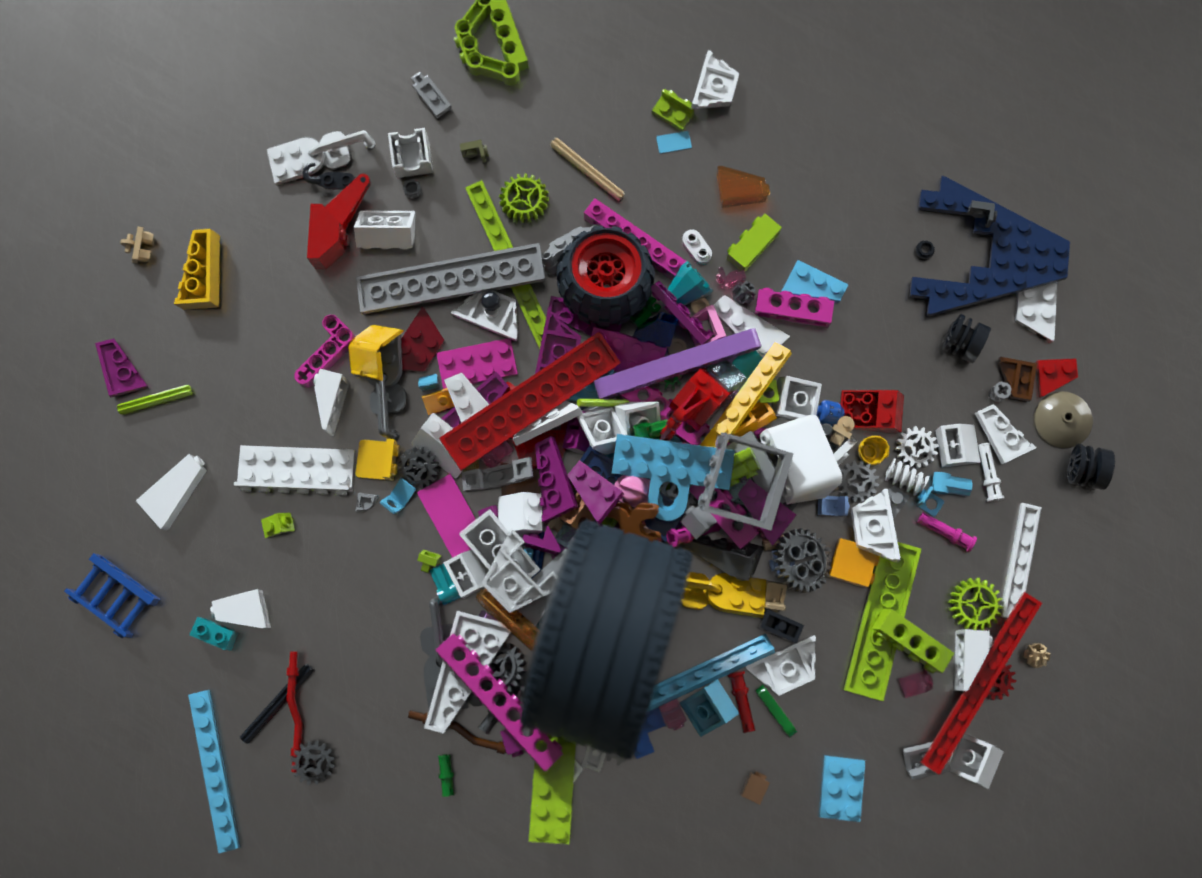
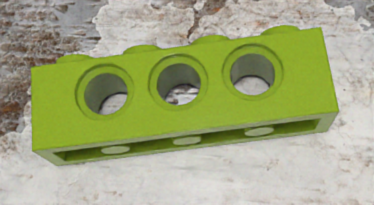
(939, 654)

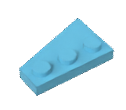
(811, 281)

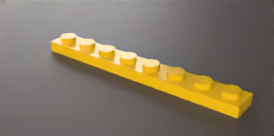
(749, 393)

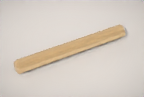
(587, 169)

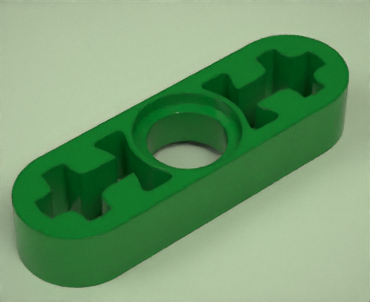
(776, 711)

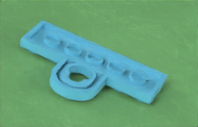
(669, 462)

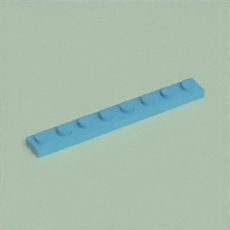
(711, 670)
(214, 771)

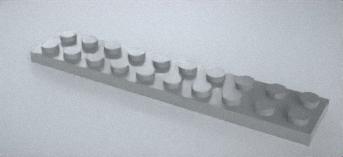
(450, 278)

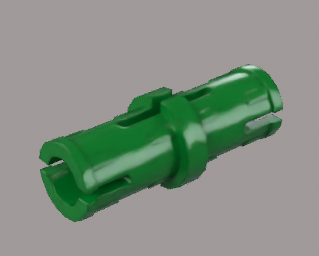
(446, 775)

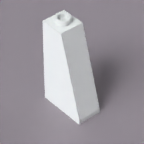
(172, 491)

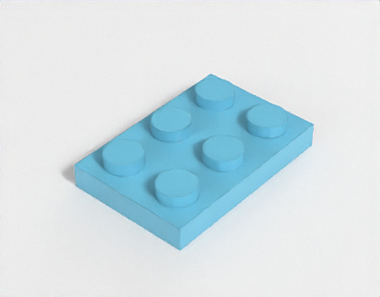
(842, 788)

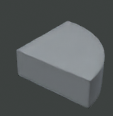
(365, 502)

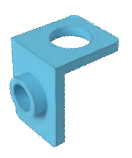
(399, 496)
(924, 496)

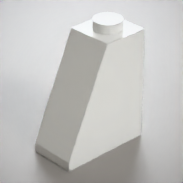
(242, 609)

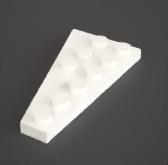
(450, 693)

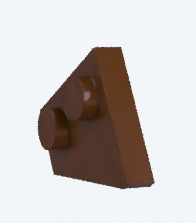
(1019, 376)

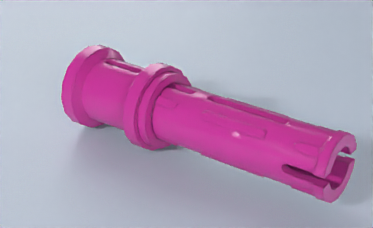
(684, 535)
(955, 535)

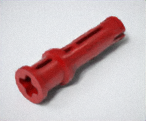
(740, 692)

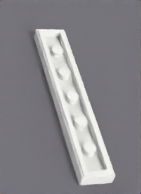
(1020, 556)

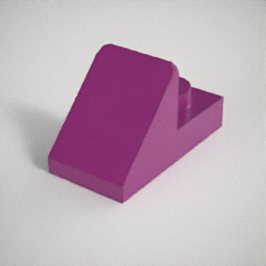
(547, 544)

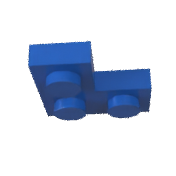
(653, 722)

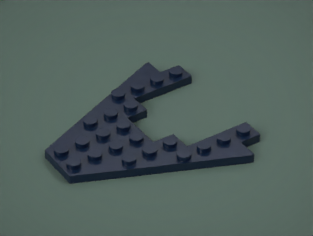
(1020, 254)

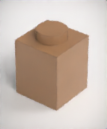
(755, 787)

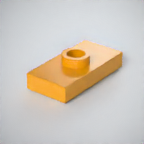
(437, 401)

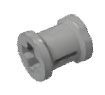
(1000, 386)

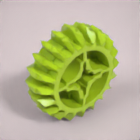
(536, 188)
(975, 612)

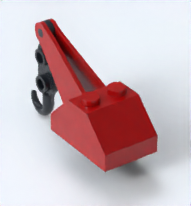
(328, 224)

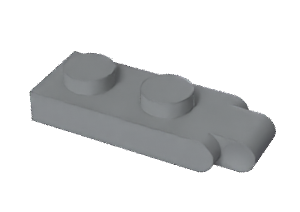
(430, 94)

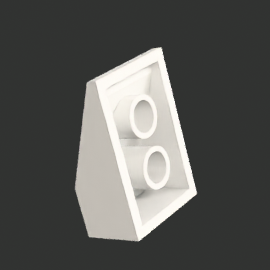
(330, 396)
(970, 653)

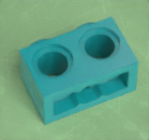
(214, 633)

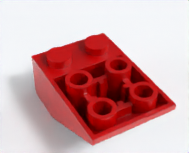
(874, 409)

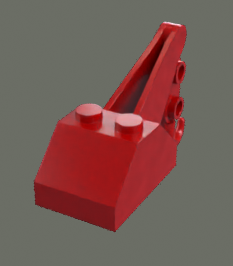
(695, 403)

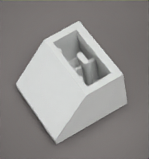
(957, 445)
(466, 573)

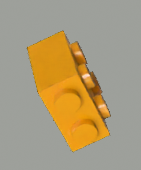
(853, 564)

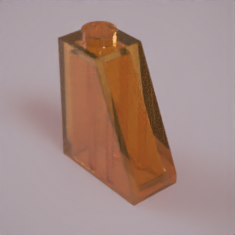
(740, 187)

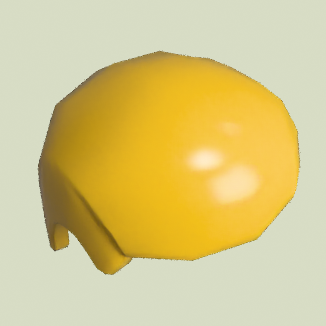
(873, 450)

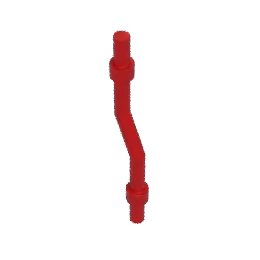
(292, 672)

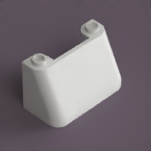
(813, 465)

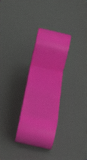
(322, 353)

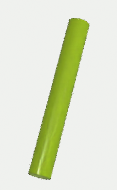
(600, 402)

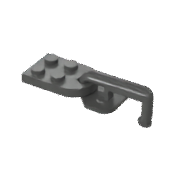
(388, 394)
(431, 639)

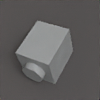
(698, 521)

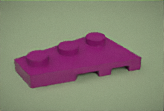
(117, 369)
(594, 490)
(754, 500)

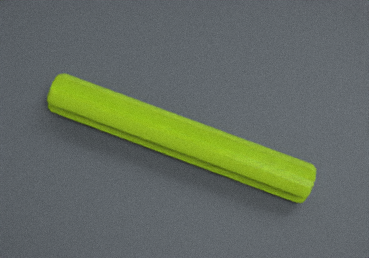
(154, 399)

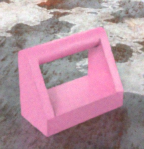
(710, 314)

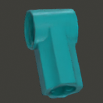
(445, 587)

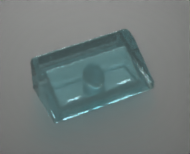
(727, 375)

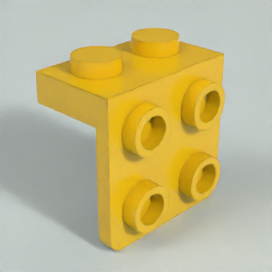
(377, 459)

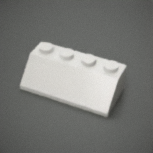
(485, 539)

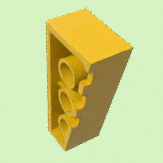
(201, 272)

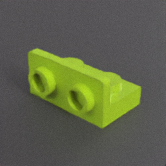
(673, 110)

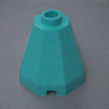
(689, 285)

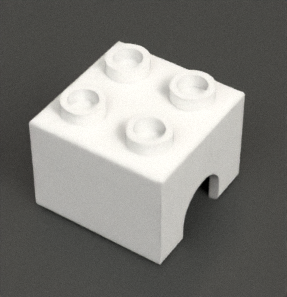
(410, 153)

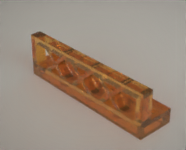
(514, 621)

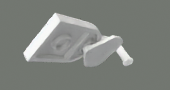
(332, 151)

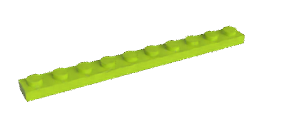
(499, 241)

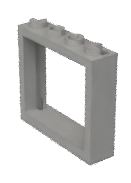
(775, 490)

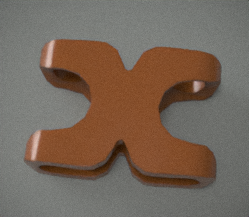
(634, 519)

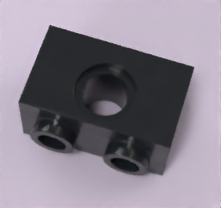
(781, 626)

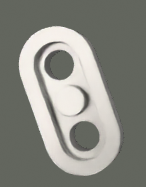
(696, 246)

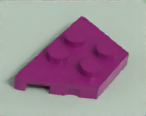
(556, 341)

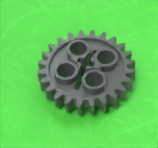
(806, 578)

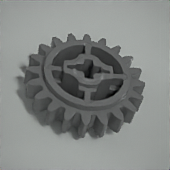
(507, 672)

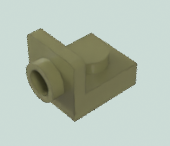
(472, 148)

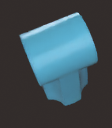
(945, 483)

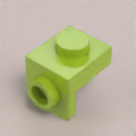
(277, 524)

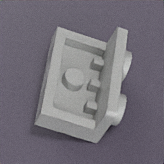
(913, 758)

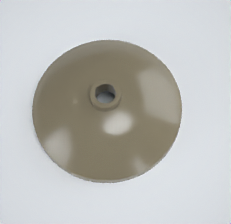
(1051, 421)

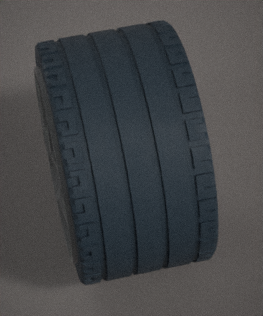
(604, 638)

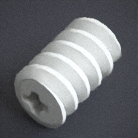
(906, 477)

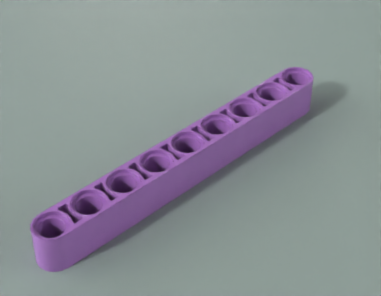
(677, 364)

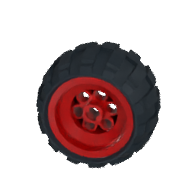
(588, 259)

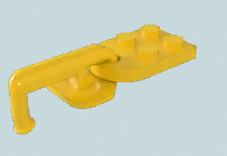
(725, 594)

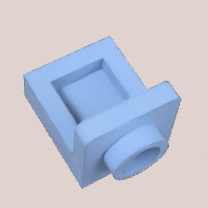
(833, 506)

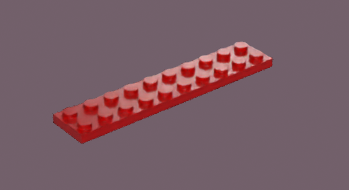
(529, 401)

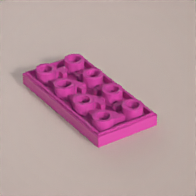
(448, 512)

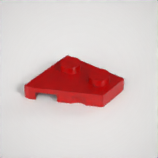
(1054, 374)

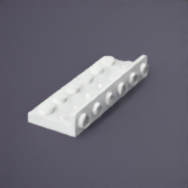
(296, 469)

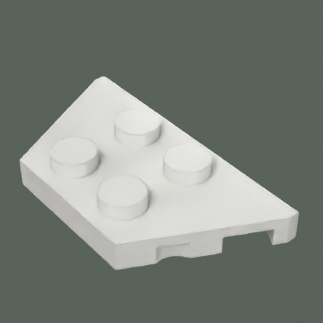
(715, 84)
(1038, 310)
(501, 321)
(555, 417)
(875, 527)
(787, 667)

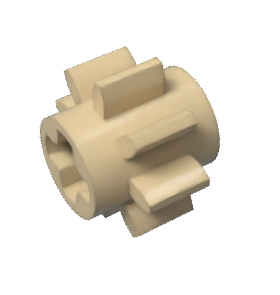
(1037, 655)

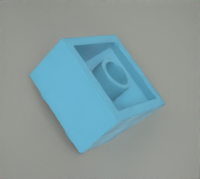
(709, 708)

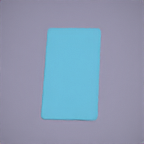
(674, 142)

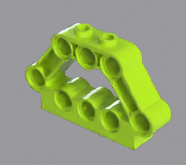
(489, 66)

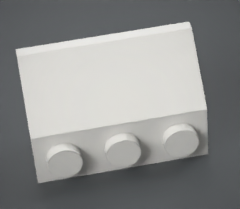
(385, 229)
(428, 438)

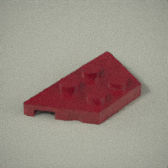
(420, 343)

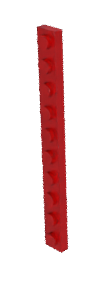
(971, 700)

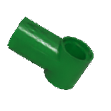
(650, 430)

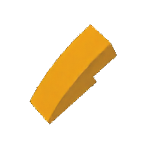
(757, 418)

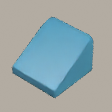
(428, 382)

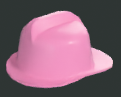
(634, 489)

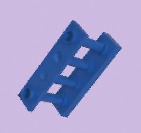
(130, 586)

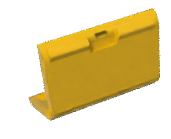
(364, 353)

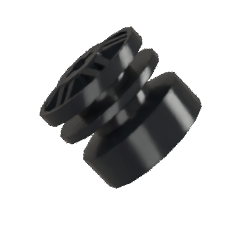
(966, 338)
(1091, 466)

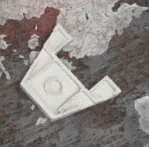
(509, 582)

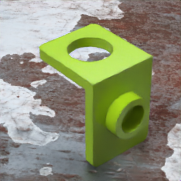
(772, 387)

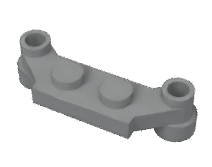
(557, 247)

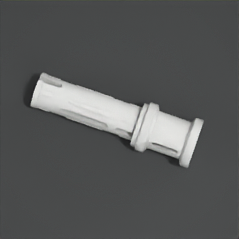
(989, 482)

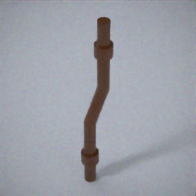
(499, 747)

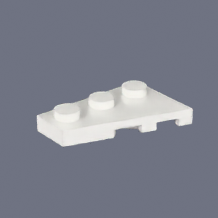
(1003, 437)

